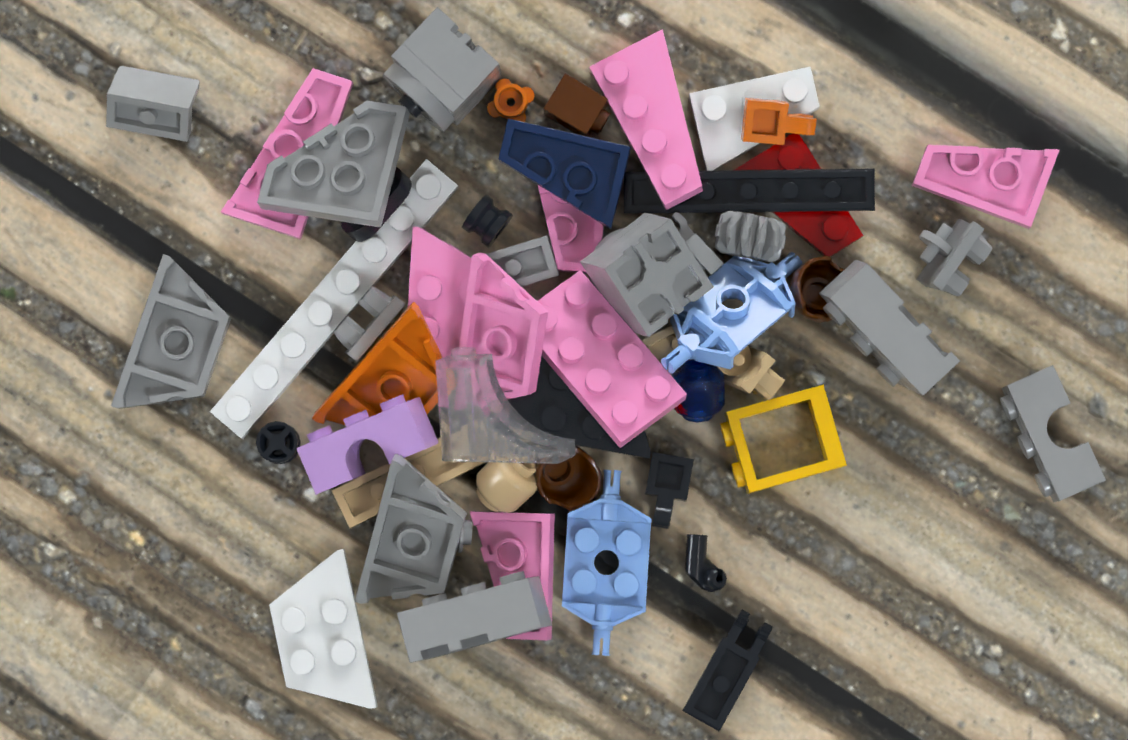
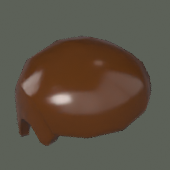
(809, 282)
(569, 482)

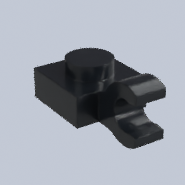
(668, 481)

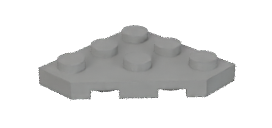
(341, 169)

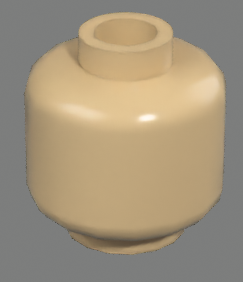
(505, 485)

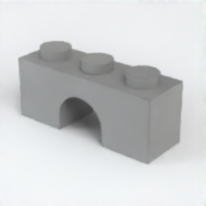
(1060, 469)

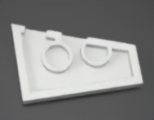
(720, 111)

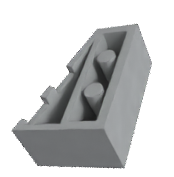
(886, 329)
(475, 617)

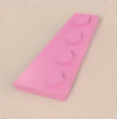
(651, 115)

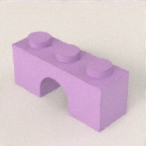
(334, 456)

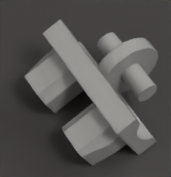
(946, 252)
(358, 339)

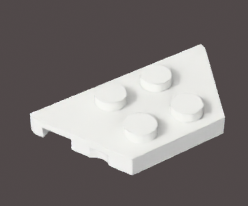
(323, 636)

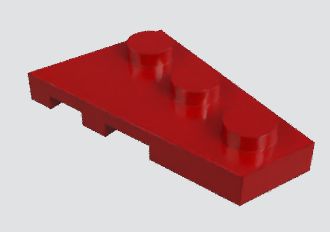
(825, 230)

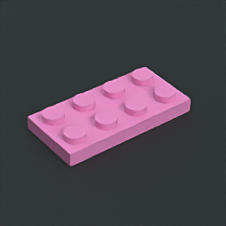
(605, 361)

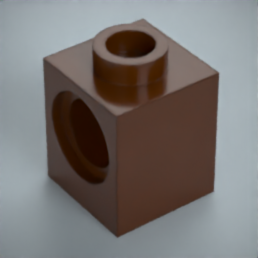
(577, 107)

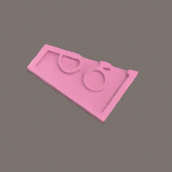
(991, 180)
(570, 232)
(518, 544)

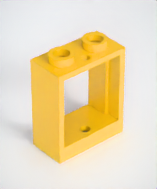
(824, 427)

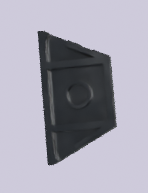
(562, 414)

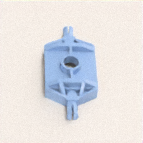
(717, 333)
(612, 527)

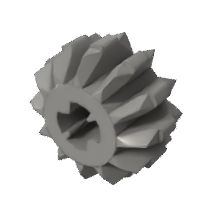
(750, 236)

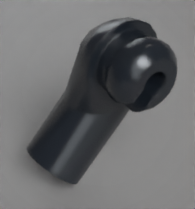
(700, 568)

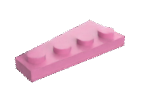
(314, 107)

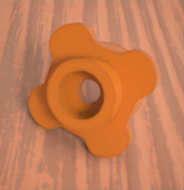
(505, 91)

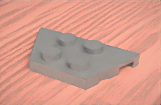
(173, 343)
(411, 537)

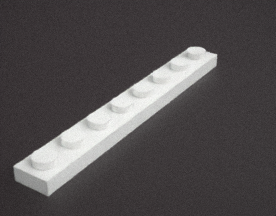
(330, 303)

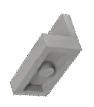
(151, 103)

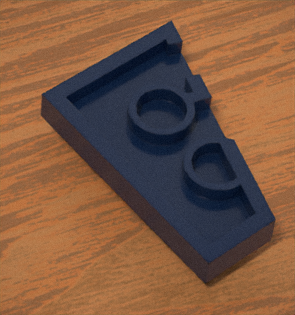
(568, 165)

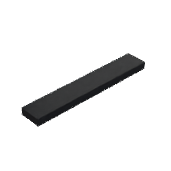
(761, 192)

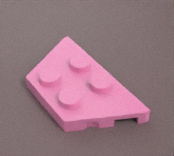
(439, 286)
(506, 323)

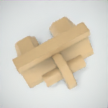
(753, 373)

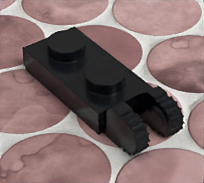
(726, 675)

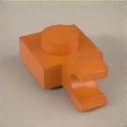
(769, 122)

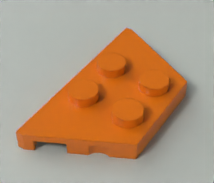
(394, 366)

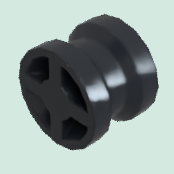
(487, 221)
(268, 443)

